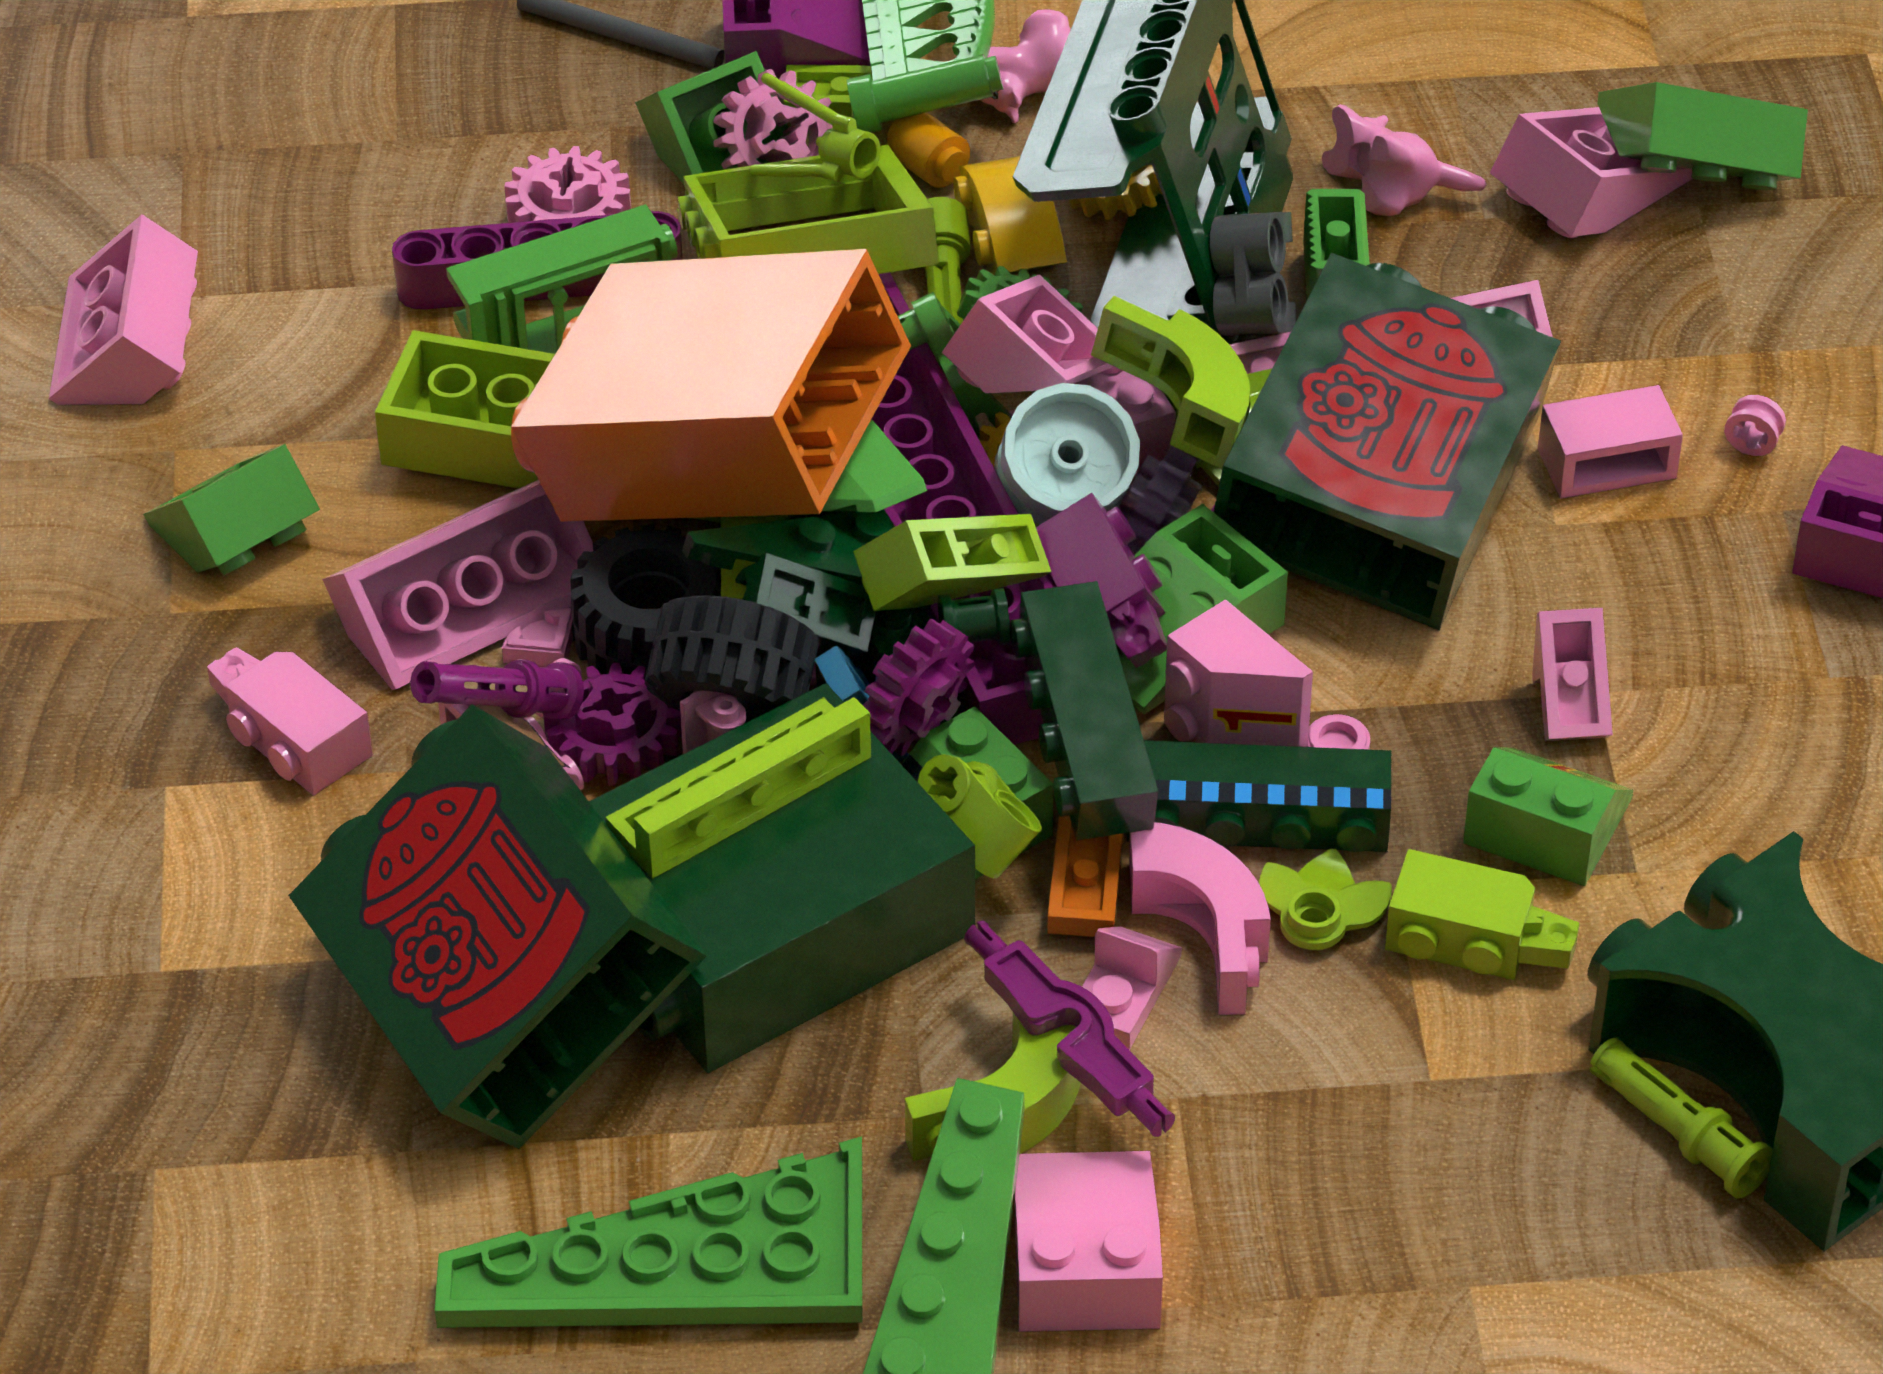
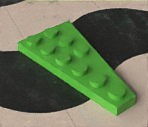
(690, 1255)

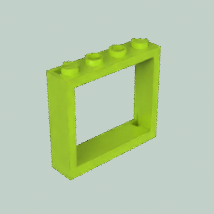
(731, 199)

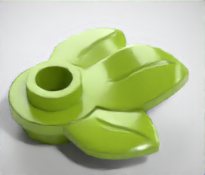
(1322, 900)

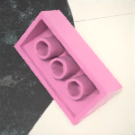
(459, 584)

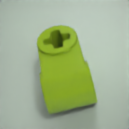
(982, 809)

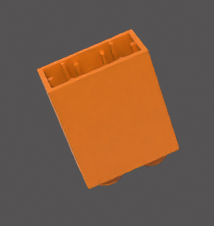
(712, 387)

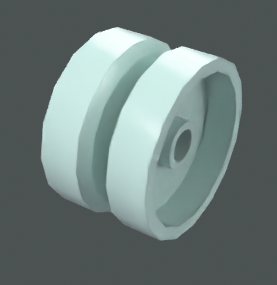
(1065, 447)

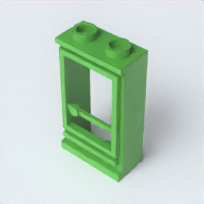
(499, 282)

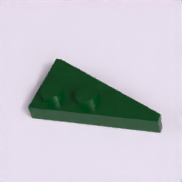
(815, 542)

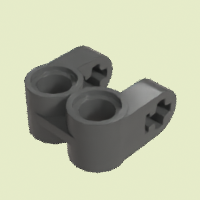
(1248, 257)

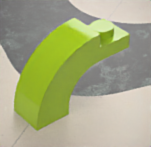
(1186, 364)
(1031, 1069)

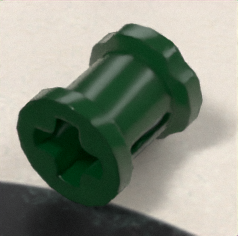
(978, 617)

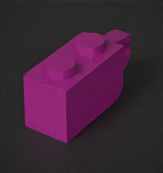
(1092, 545)

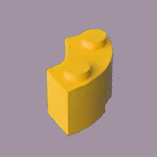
(1006, 222)

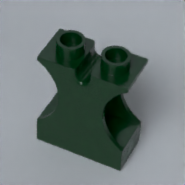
(1774, 1017)

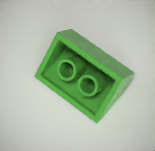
(1706, 133)

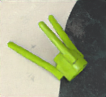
(841, 148)

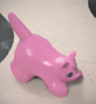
(1031, 64)
(1393, 166)

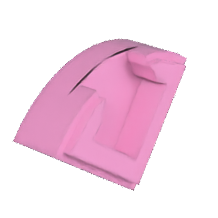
(541, 640)

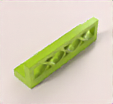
(743, 784)

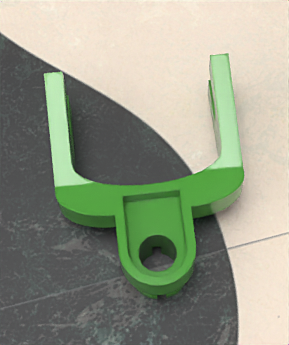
(934, 325)

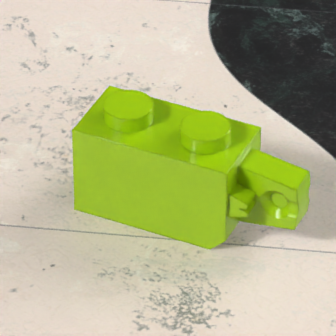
(1474, 918)

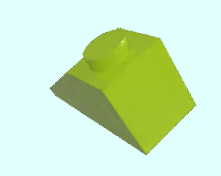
(949, 557)

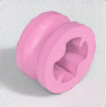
(1750, 413)

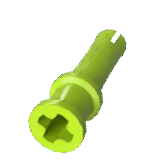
(1702, 1132)

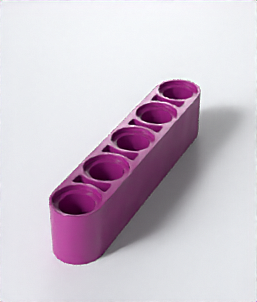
(424, 255)

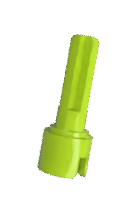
(953, 250)

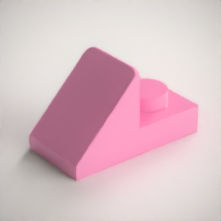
(1572, 674)
(1130, 976)

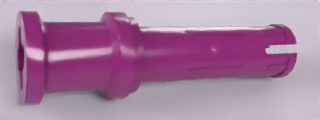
(445, 684)

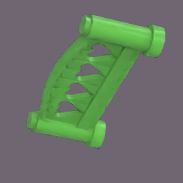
(911, 85)

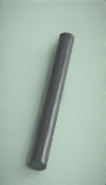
(625, 31)

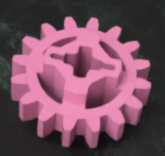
(763, 115)
(566, 187)

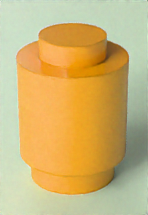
(928, 148)

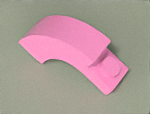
(1211, 891)

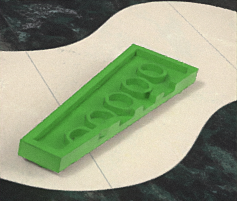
(954, 1257)

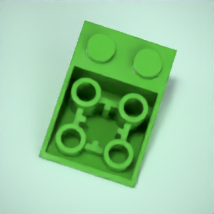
(1200, 566)

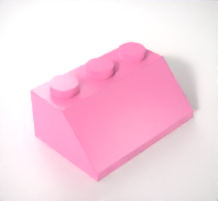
(126, 319)

